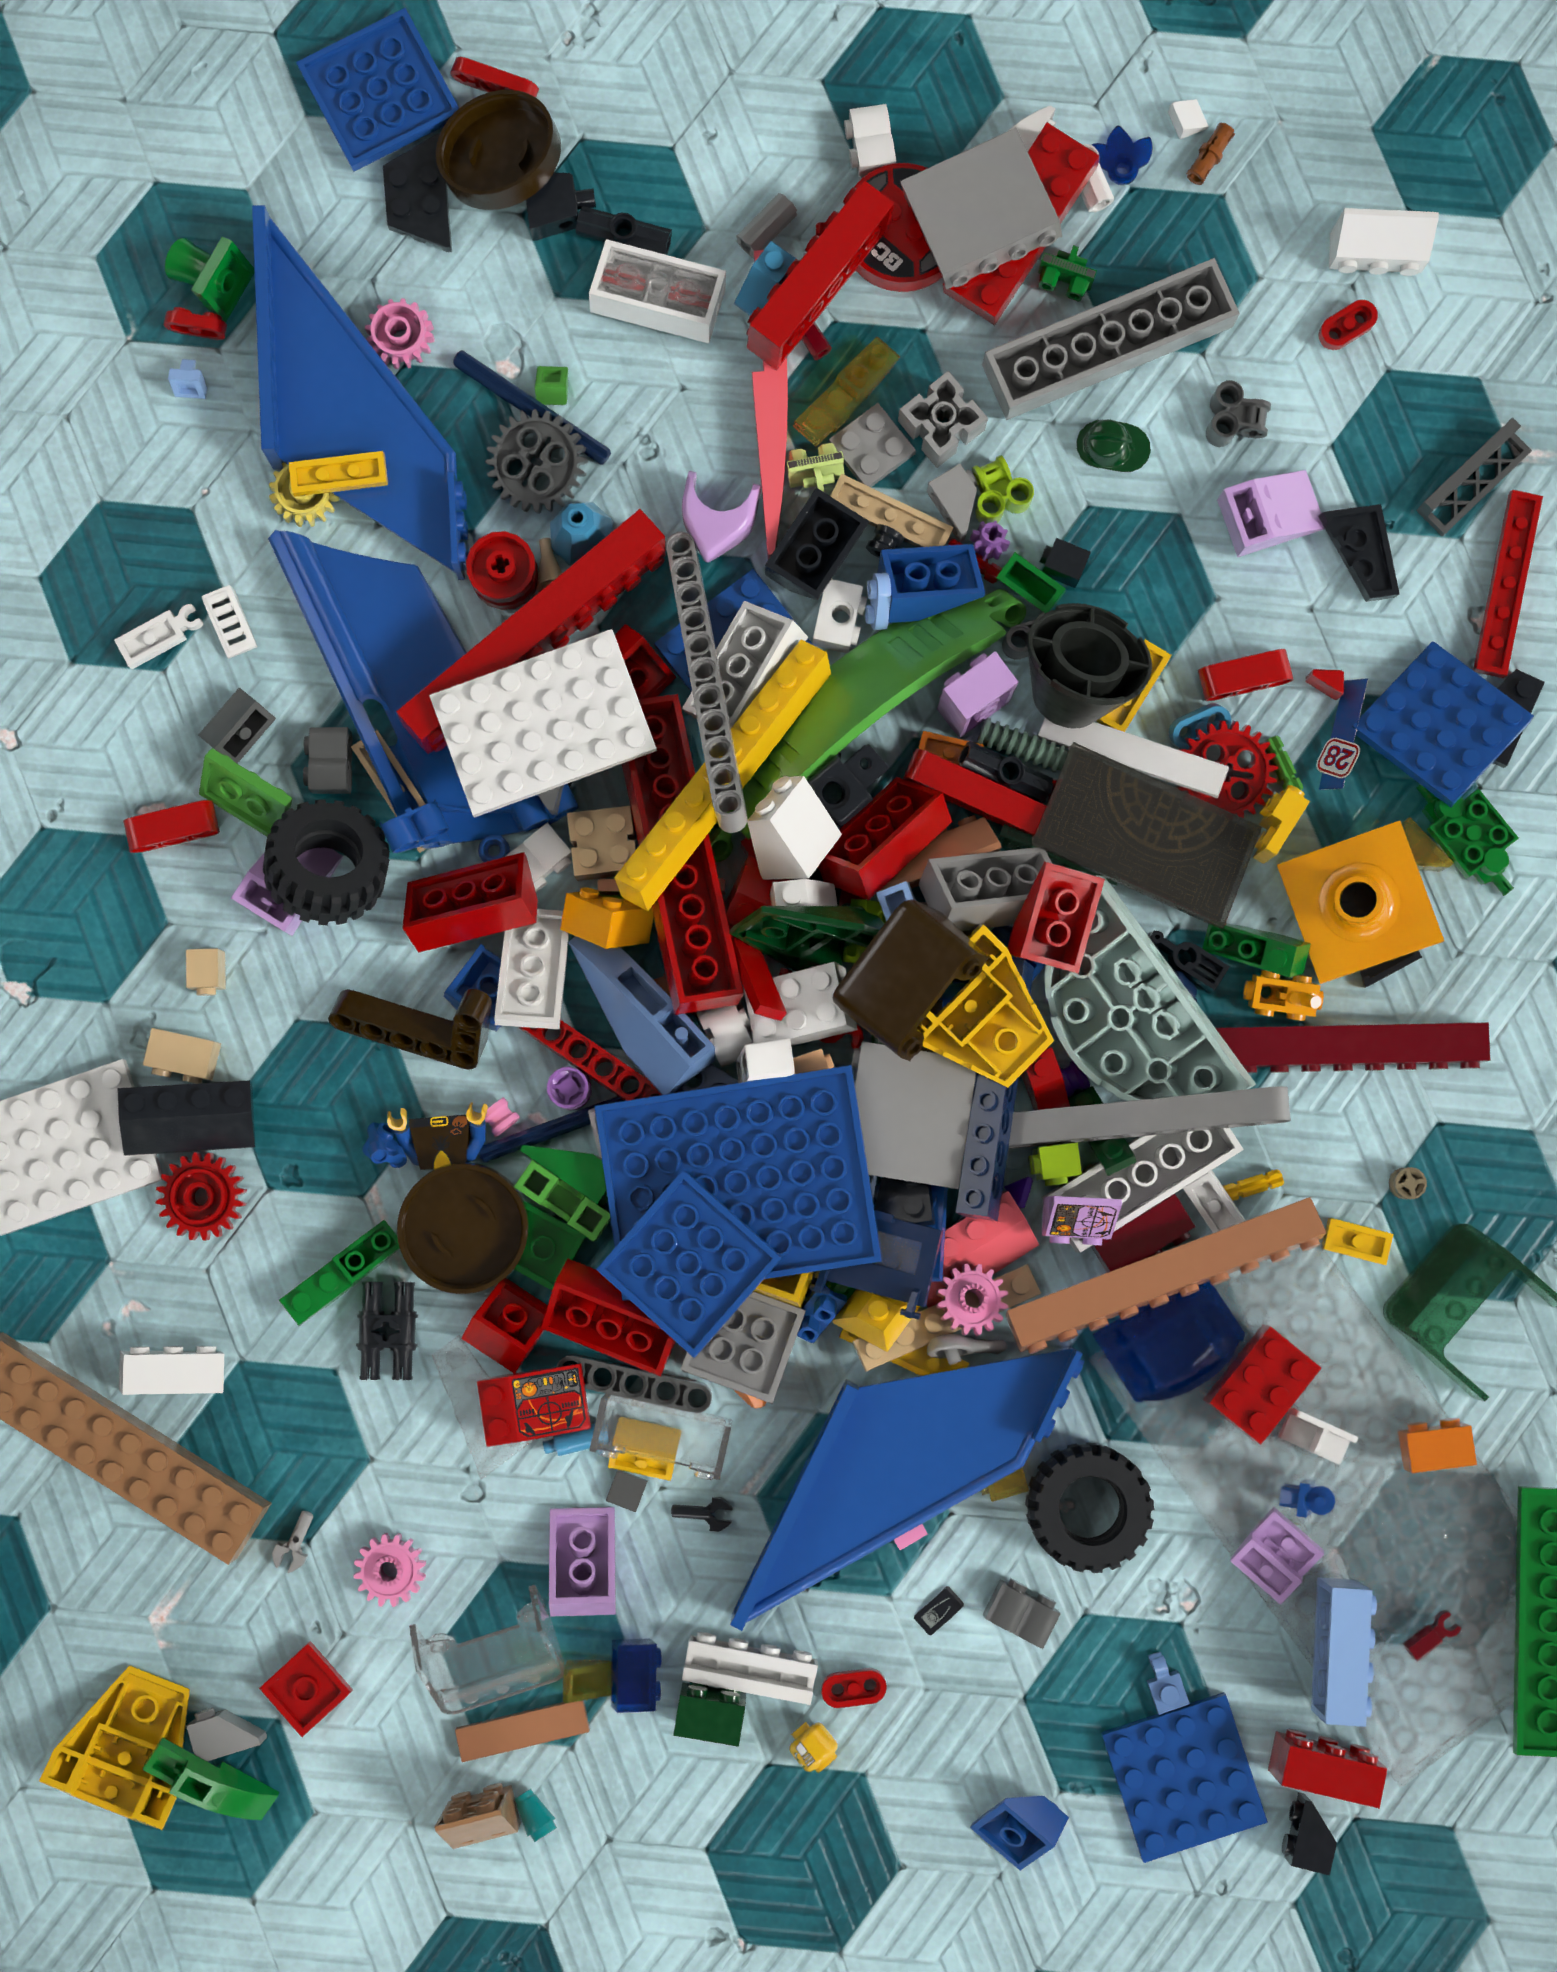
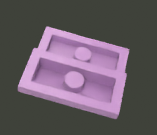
(1277, 1555)

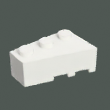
(171, 1371)

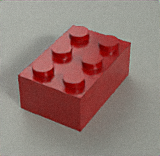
(1262, 1383)
(1327, 1768)

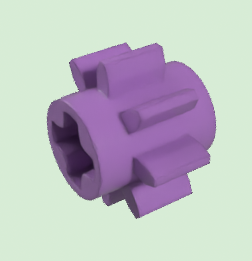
(990, 540)

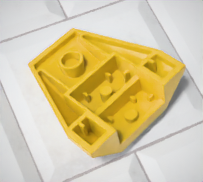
(112, 1741)

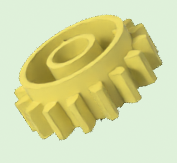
(298, 507)

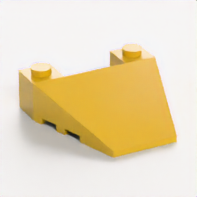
(990, 1020)

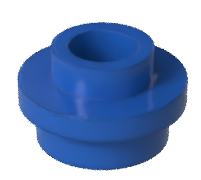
(488, 842)

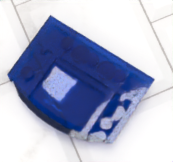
(1172, 1345)

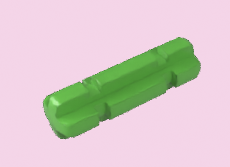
(1285, 767)

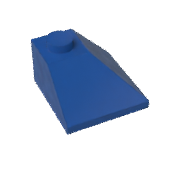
(1022, 1828)

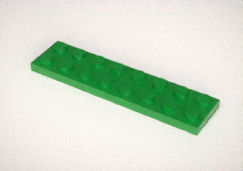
(1536, 1624)

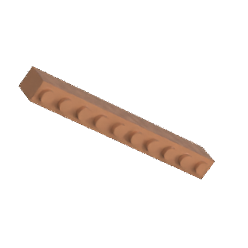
(1164, 1275)

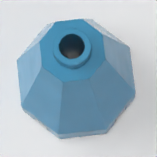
(578, 530)

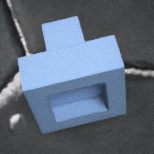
(187, 381)

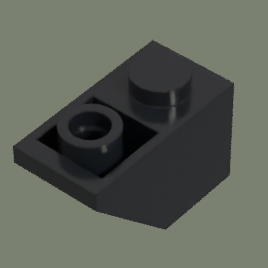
(1309, 1840)

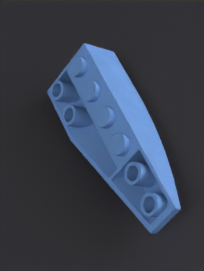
(659, 1043)

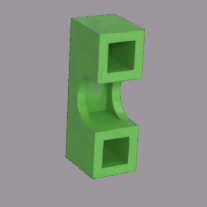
(563, 1200)

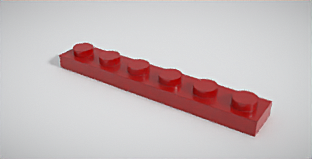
(1508, 583)

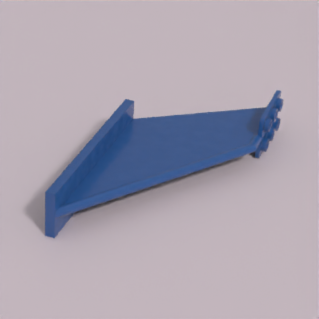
(335, 397)
(900, 1458)

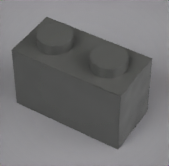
(237, 726)

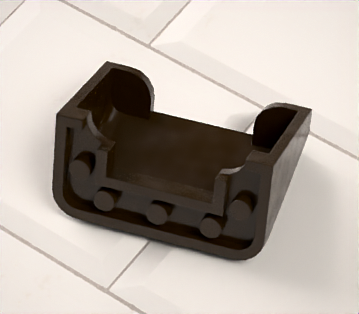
(906, 975)

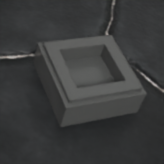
(626, 1490)

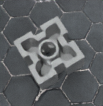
(942, 401)

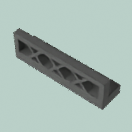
(1471, 467)

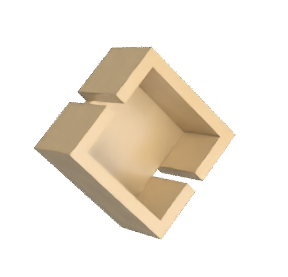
(601, 841)

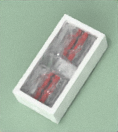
(657, 291)

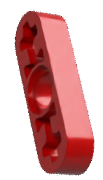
(489, 78)

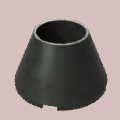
(1084, 664)

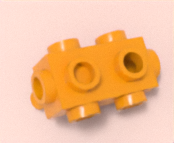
(1294, 996)

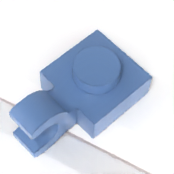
(1166, 1687)

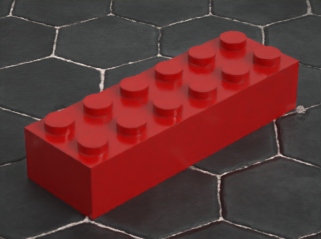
(1064, 172)
(819, 274)

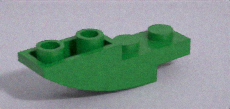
(341, 1273)
(207, 1786)

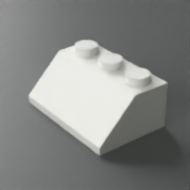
(1382, 241)

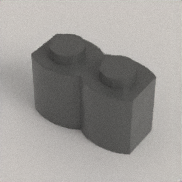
(329, 760)
(1022, 1613)

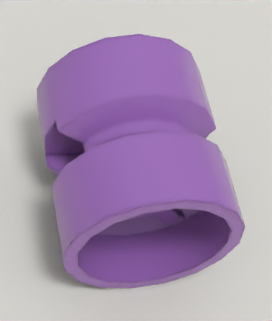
(569, 1088)

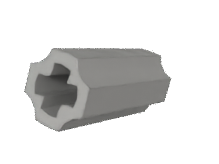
(767, 224)

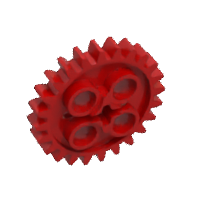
(1231, 743)

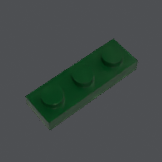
(1111, 1153)

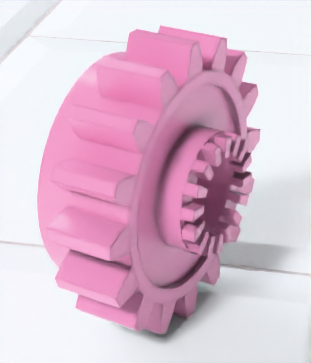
(397, 317)
(955, 1305)
(406, 1563)

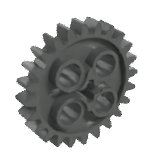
(511, 448)

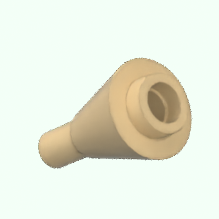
(548, 566)

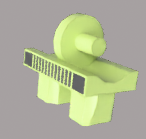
(817, 469)

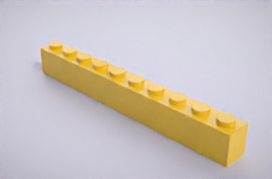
(692, 812)

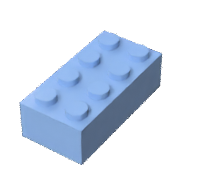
(1343, 1652)

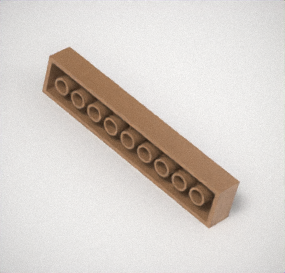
(126, 1453)

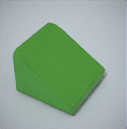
(551, 385)

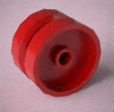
(500, 552)

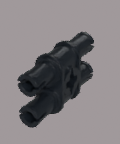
(372, 1341)

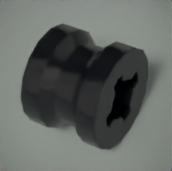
(884, 538)

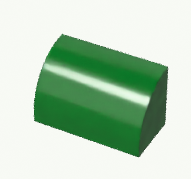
(1031, 583)

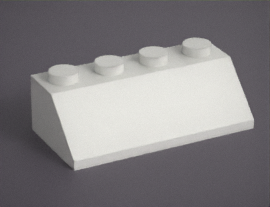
(750, 656)

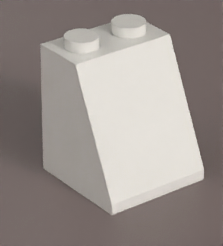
(791, 830)

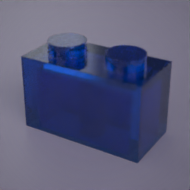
(634, 1675)

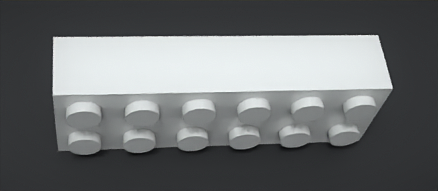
(1162, 1168)

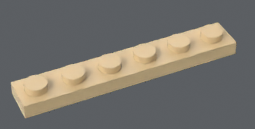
(918, 1333)

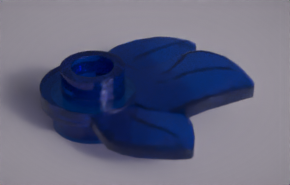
(1123, 153)

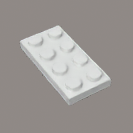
(533, 973)

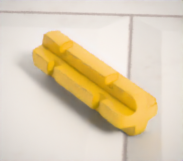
(1254, 1184)

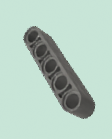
(650, 1383)

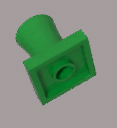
(215, 278)

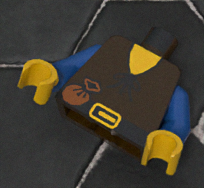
(441, 1139)

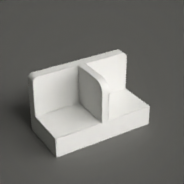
(1316, 1435)

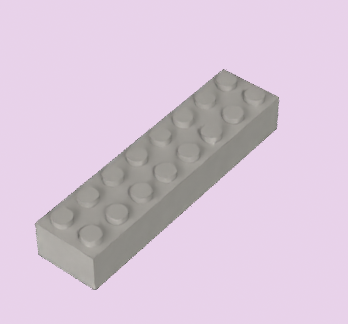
(1110, 339)

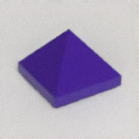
(1020, 1191)

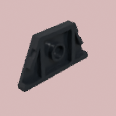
(418, 196)

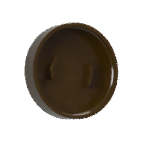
(498, 149)
(462, 1228)

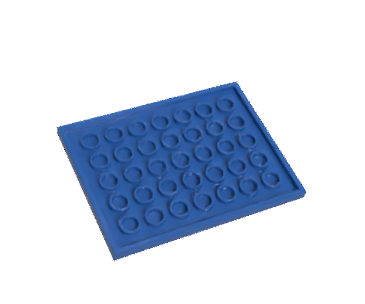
(769, 1149)

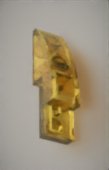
(847, 392)

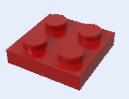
(306, 1689)

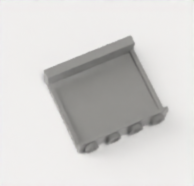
(982, 208)
(913, 1114)

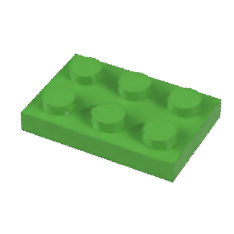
(242, 792)

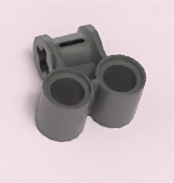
(1241, 417)

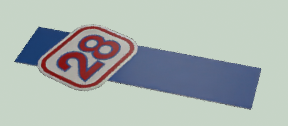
(1340, 751)

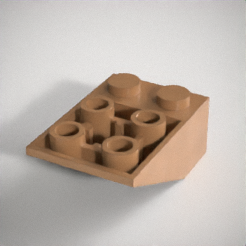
(479, 1816)

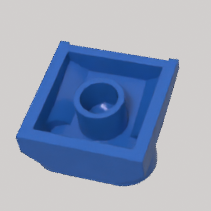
(478, 973)

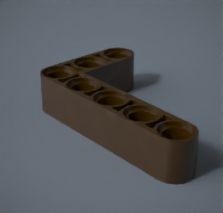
(418, 1032)

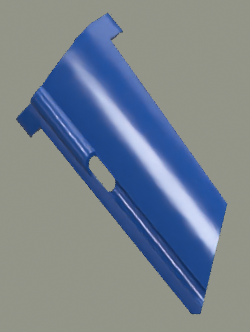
(386, 644)

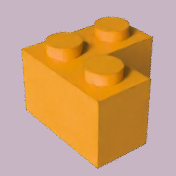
(605, 920)

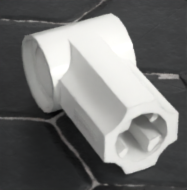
(1097, 191)

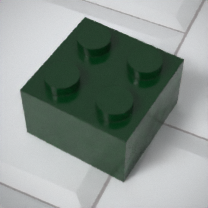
(710, 1714)

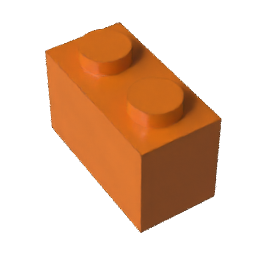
(1437, 1446)

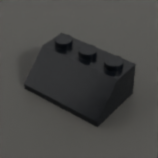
(815, 545)

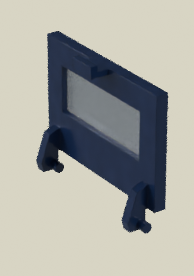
(906, 1265)

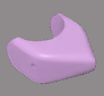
(715, 530)

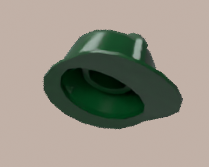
(1113, 445)

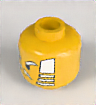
(813, 1747)

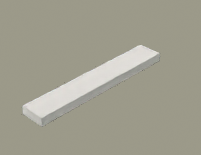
(1143, 755)

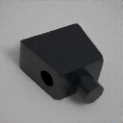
(557, 206)

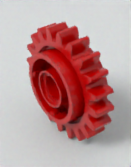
(181, 1202)

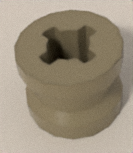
(1414, 1182)

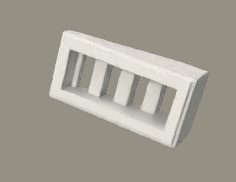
(217, 597)

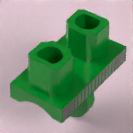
(1068, 269)

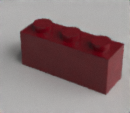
(1145, 1235)

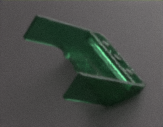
(1448, 1291)

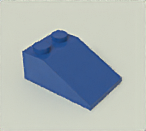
(930, 580)

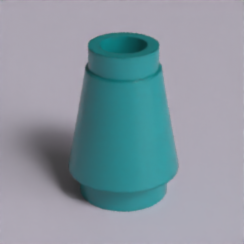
(534, 1815)

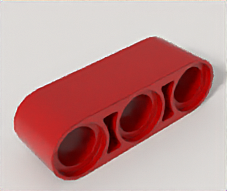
(1245, 675)
(171, 826)

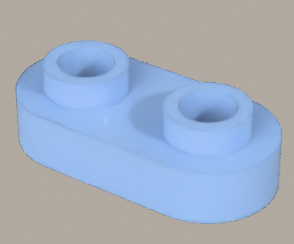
(880, 596)

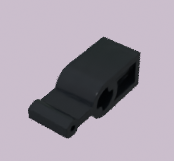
(1203, 969)

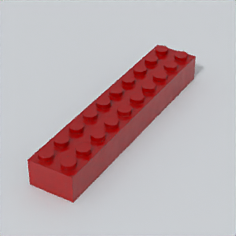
(547, 618)
(691, 909)

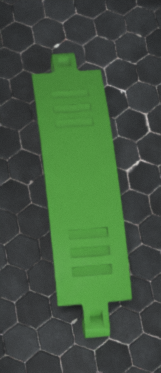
(872, 683)

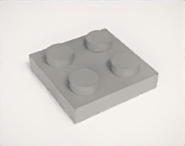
(872, 446)

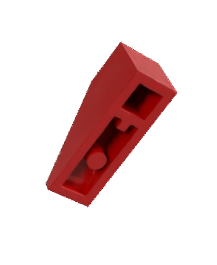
(1045, 1083)

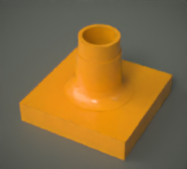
(1395, 927)

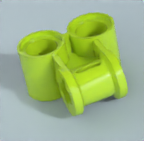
(996, 487)

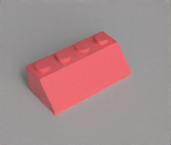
(985, 1243)

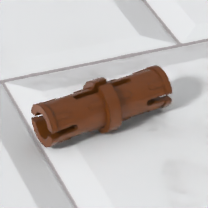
(1210, 153)

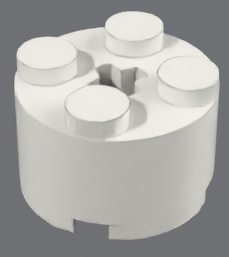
(727, 1030)

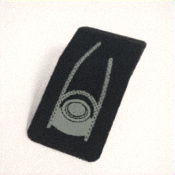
(939, 1611)

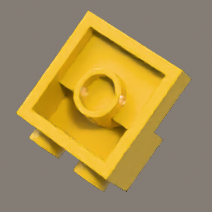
(1279, 819)

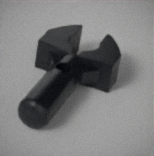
(703, 1513)

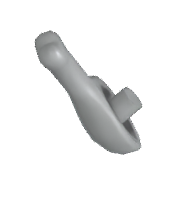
(955, 1345)

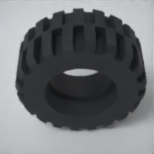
(333, 828)
(1121, 1538)

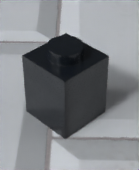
(1064, 562)

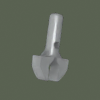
(294, 1543)

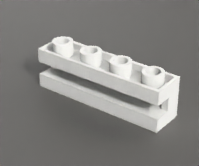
(750, 1669)

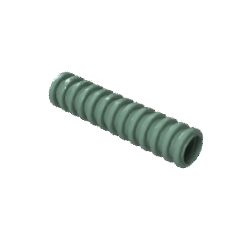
(1022, 745)

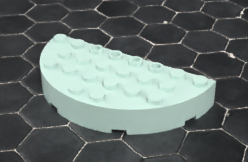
(1133, 1018)

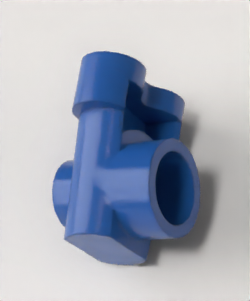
(383, 1147)

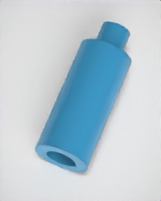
(569, 1442)

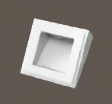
(1187, 118)

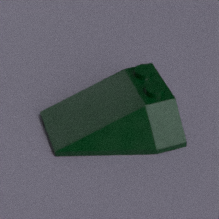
(807, 934)

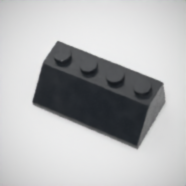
(186, 1117)

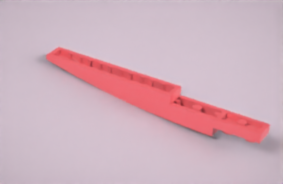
(771, 407)

